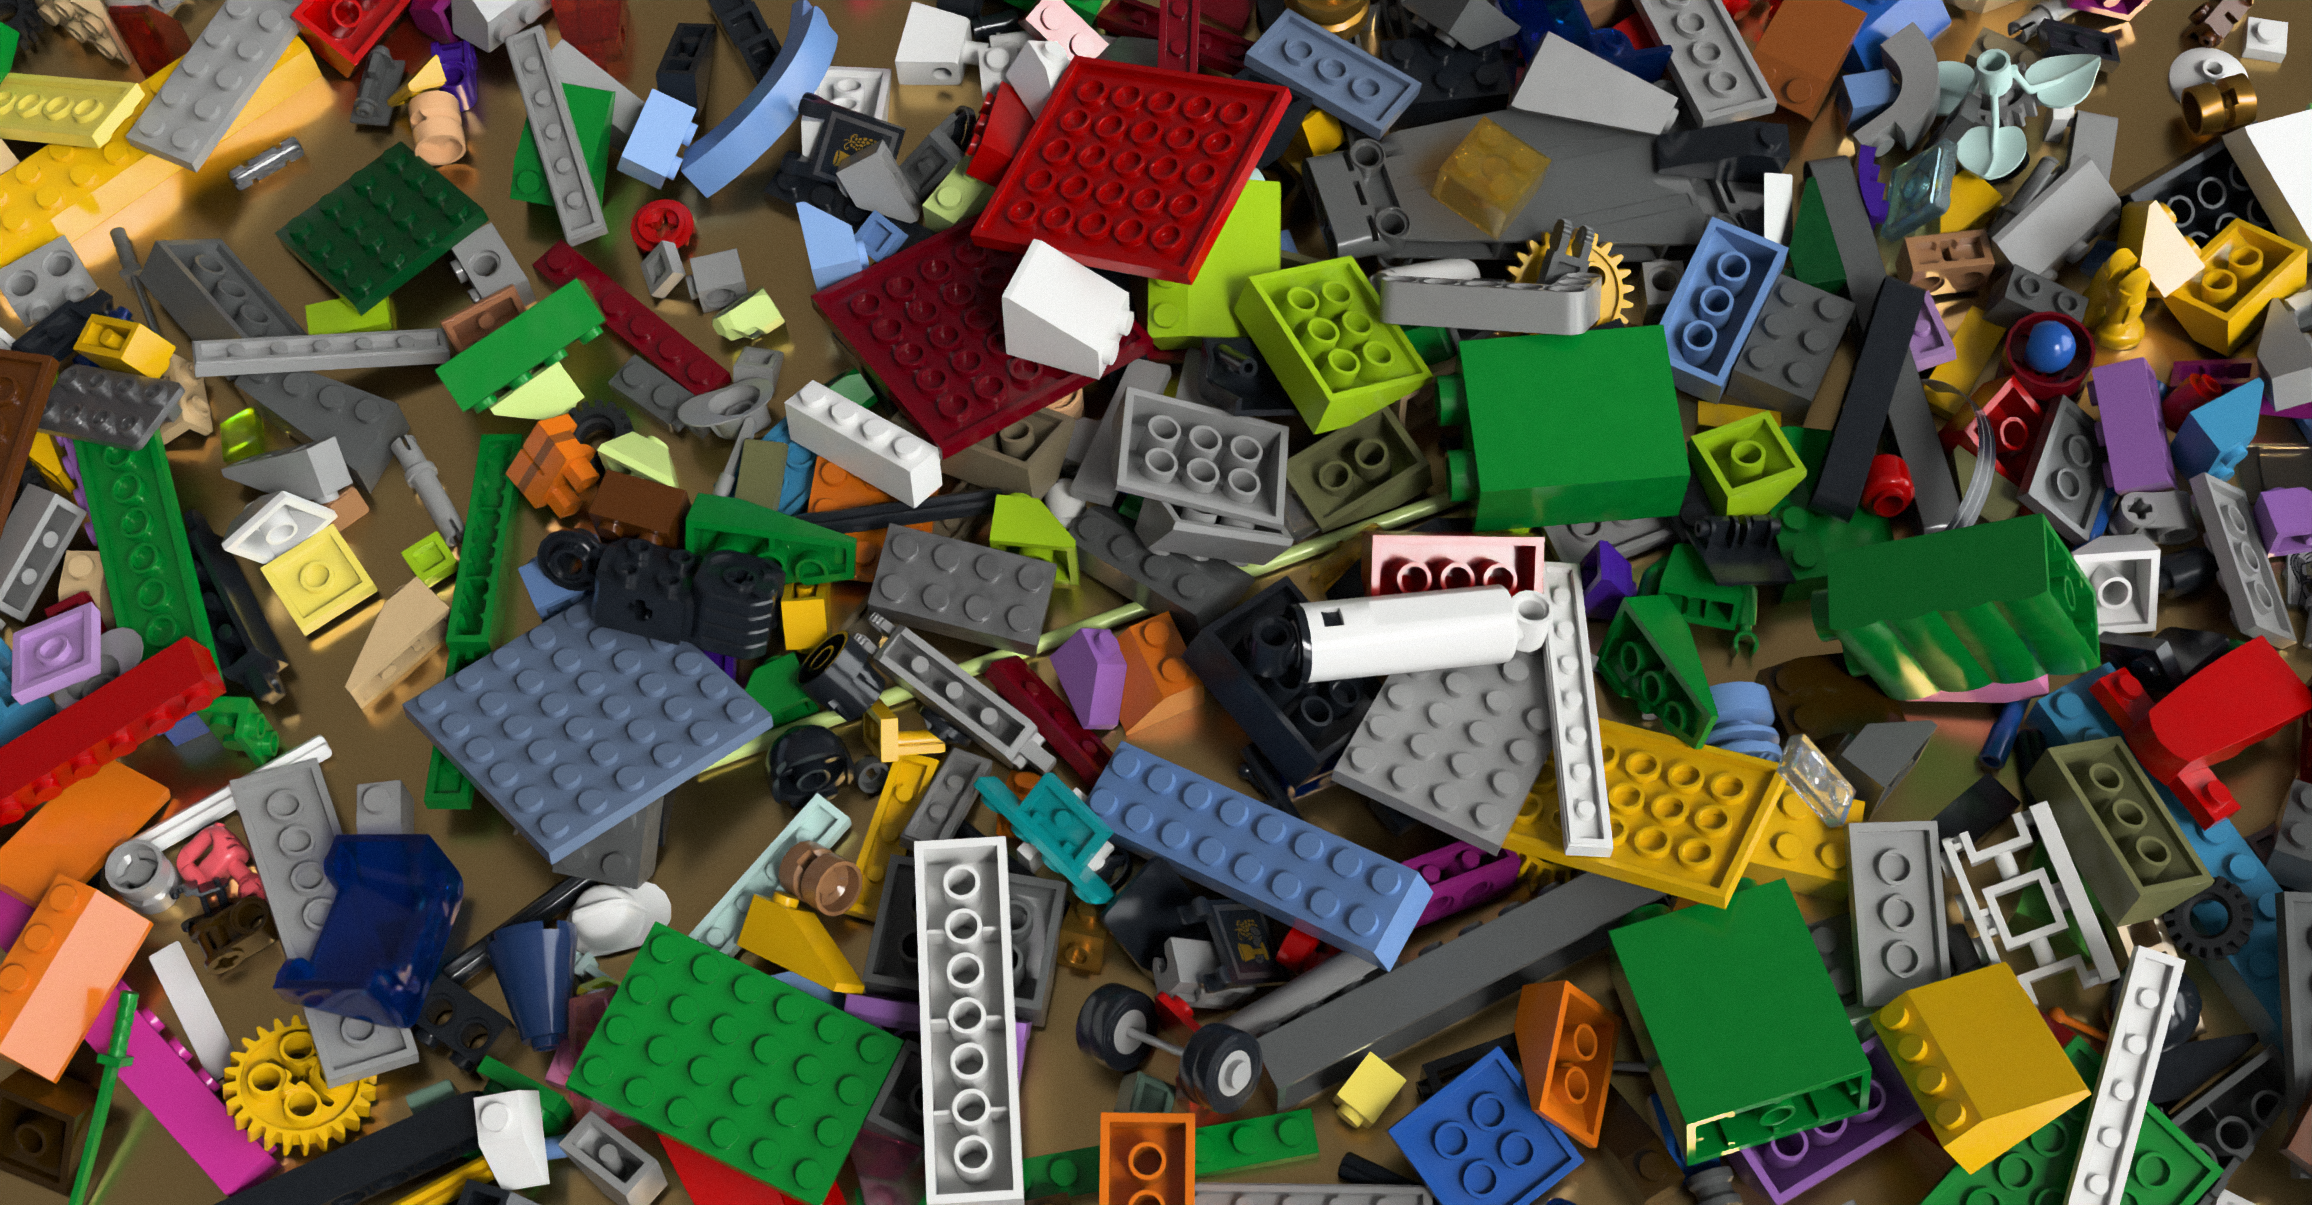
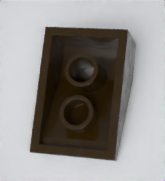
(1824, 700)

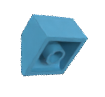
(2218, 433)

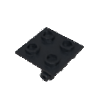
(1740, 550)

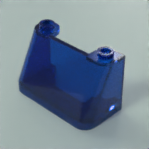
(381, 932)

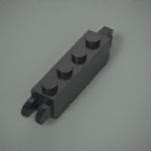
(238, 627)

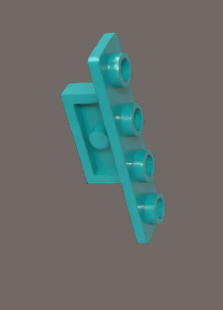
(1058, 827)

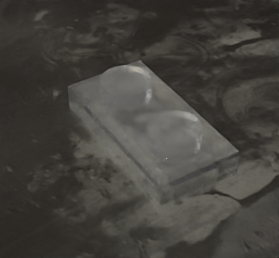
(1816, 780)

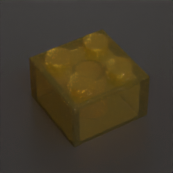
(1490, 177)

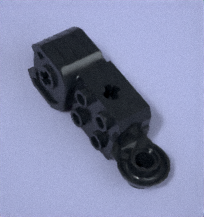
(668, 594)

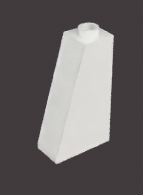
(2278, 168)

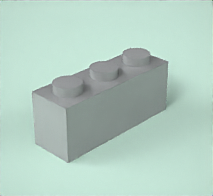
(33, 546)

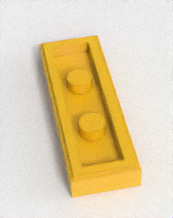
(1974, 346)

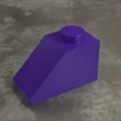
(1605, 581)

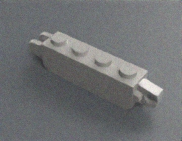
(957, 696)

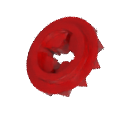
(652, 216)

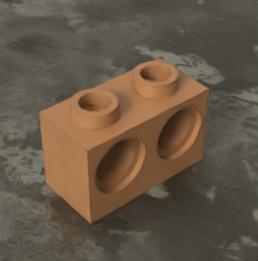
(1946, 261)

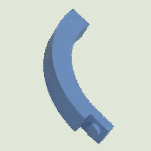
(769, 107)

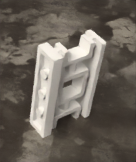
(2061, 897)

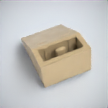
(86, 21)

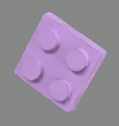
(56, 653)

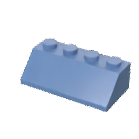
(1718, 306)

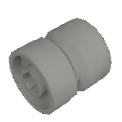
(142, 876)

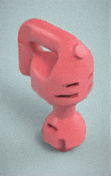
(225, 860)

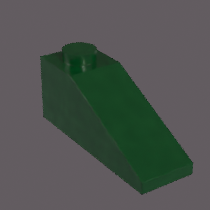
(1812, 248)

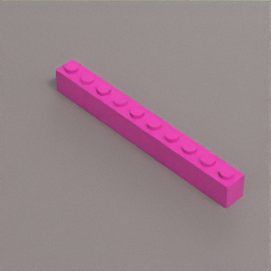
(168, 1085)

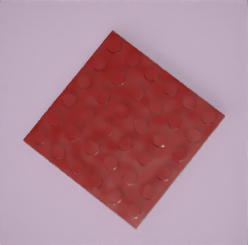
(1133, 167)

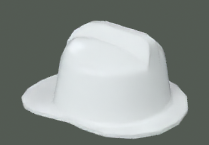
(617, 917)

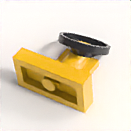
(887, 743)

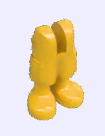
(2117, 301)

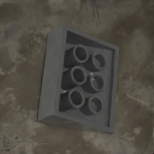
(1035, 933)

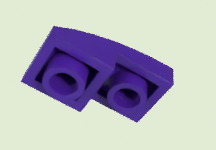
(1870, 190)

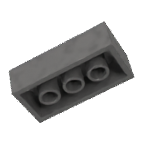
(962, 590)

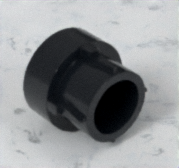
(840, 677)

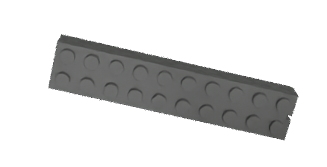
(1445, 985)

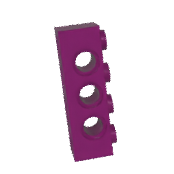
(1463, 877)

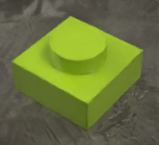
(431, 559)

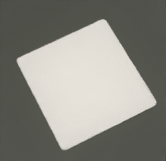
(1778, 208)

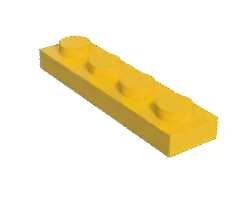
(899, 799)

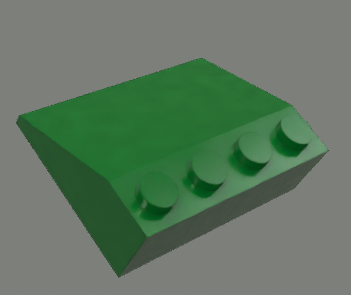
(522, 345)
(1810, 535)

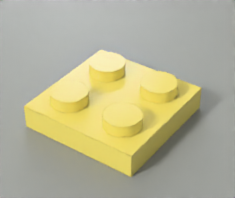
(319, 579)

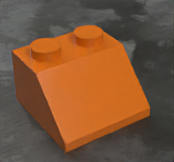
(1156, 676)

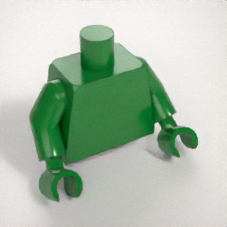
(1699, 599)

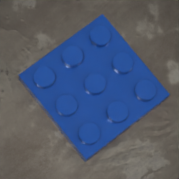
(1482, 1139)

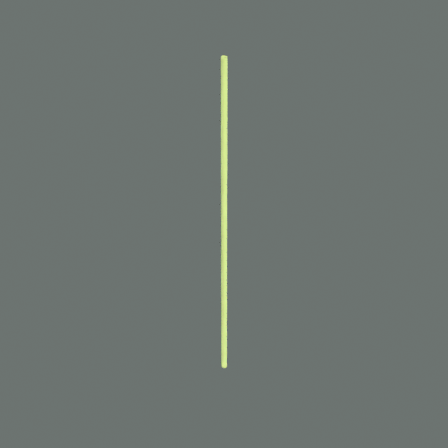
(1117, 616)

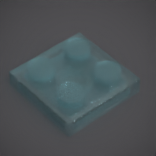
(1920, 190)

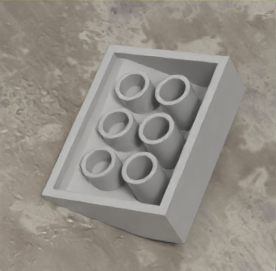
(1199, 457)

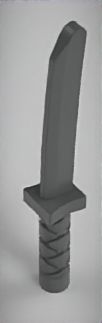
(131, 273)

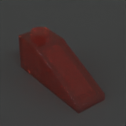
(150, 36)

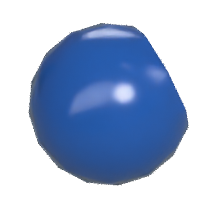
(2049, 347)

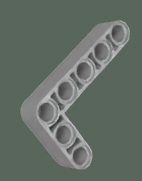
(1560, 309)

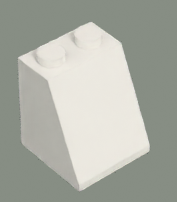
(1064, 313)

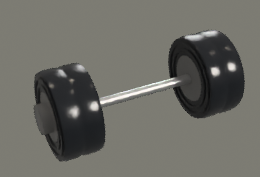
(1215, 1067)

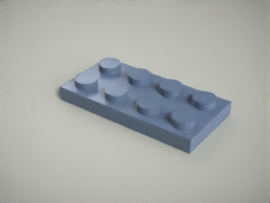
(1333, 73)

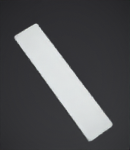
(193, 1008)

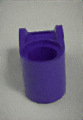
(460, 69)

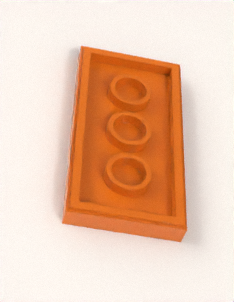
(78, 831)

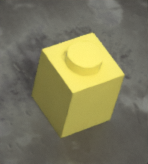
(1368, 1092)

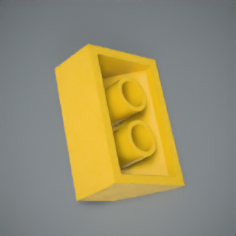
(2236, 287)

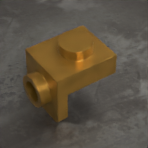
(1082, 936)

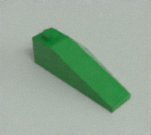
(799, 547)
(1657, 665)

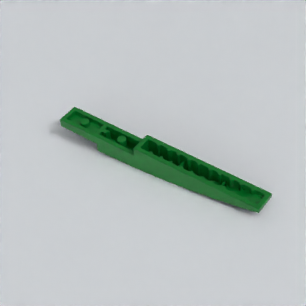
(479, 592)

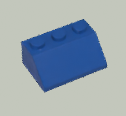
(1884, 21)

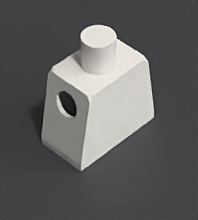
(935, 47)

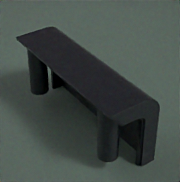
(1240, 380)

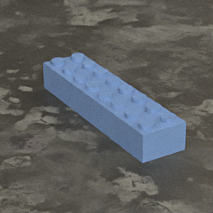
(1260, 855)

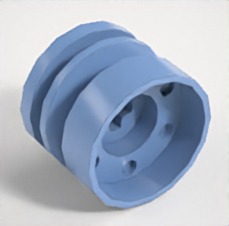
(1745, 720)

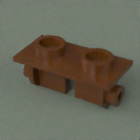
(2211, 24)

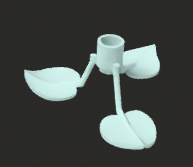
(1998, 151)

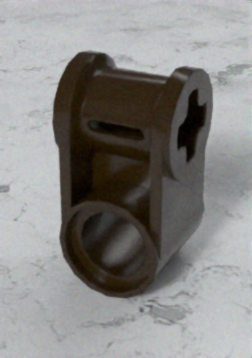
(231, 934)

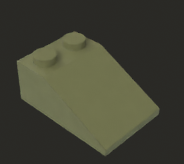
(1359, 471)

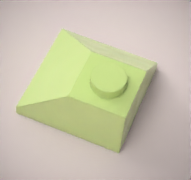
(543, 397)
(640, 458)

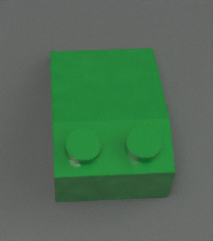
(593, 118)

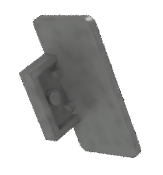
(109, 407)

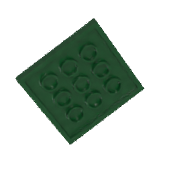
(381, 227)

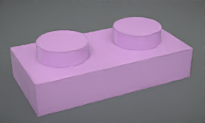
(1930, 338)

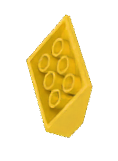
(1979, 1062)

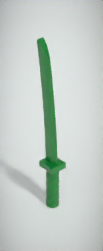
(113, 1060)

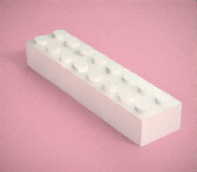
(968, 1023)

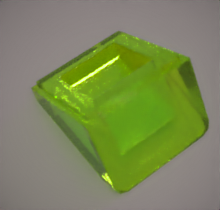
(242, 435)

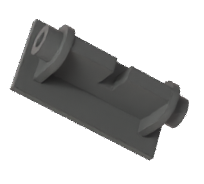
(378, 83)

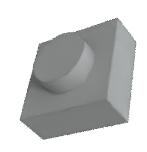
(662, 269)

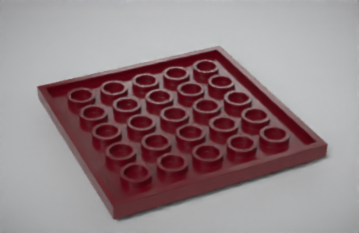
(936, 339)

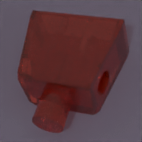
(594, 28)

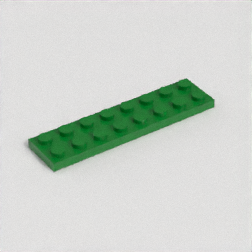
(144, 544)

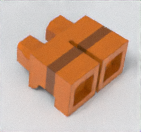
(553, 466)

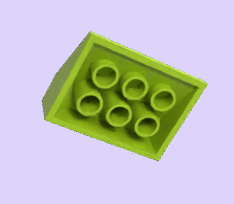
(1245, 247)
(1328, 343)

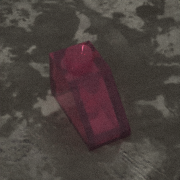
(888, 1170)

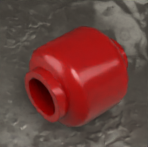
(1887, 486)

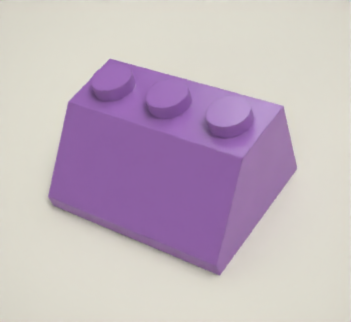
(2132, 427)

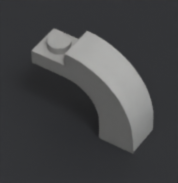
(1916, 68)

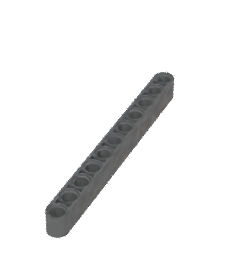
(1909, 422)

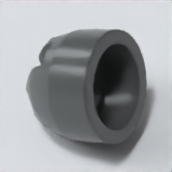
(877, 781)

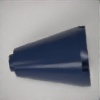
(536, 979)

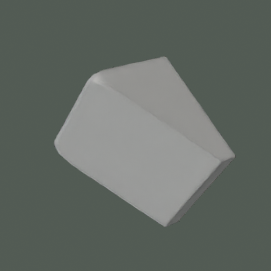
(758, 364)

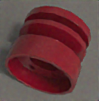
(2046, 386)

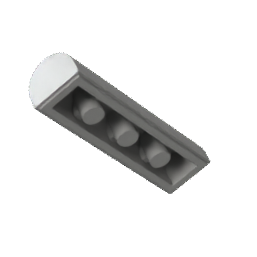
(1312, 986)

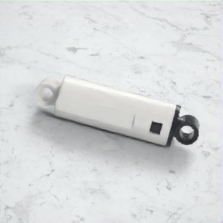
(1398, 633)

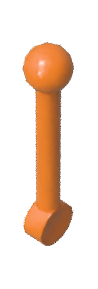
(2059, 1015)

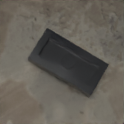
(2065, 39)

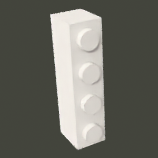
(864, 443)

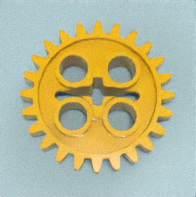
(1612, 286)
(298, 1087)

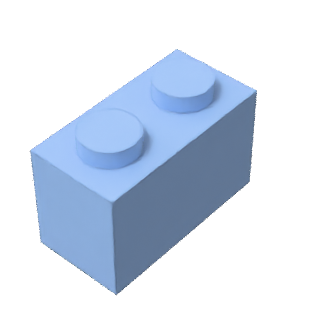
(657, 138)

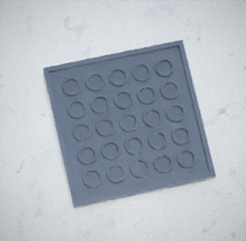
(584, 725)

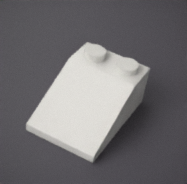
(853, 88)

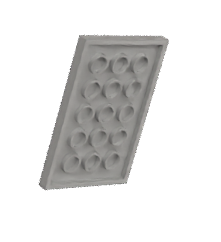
(1456, 746)

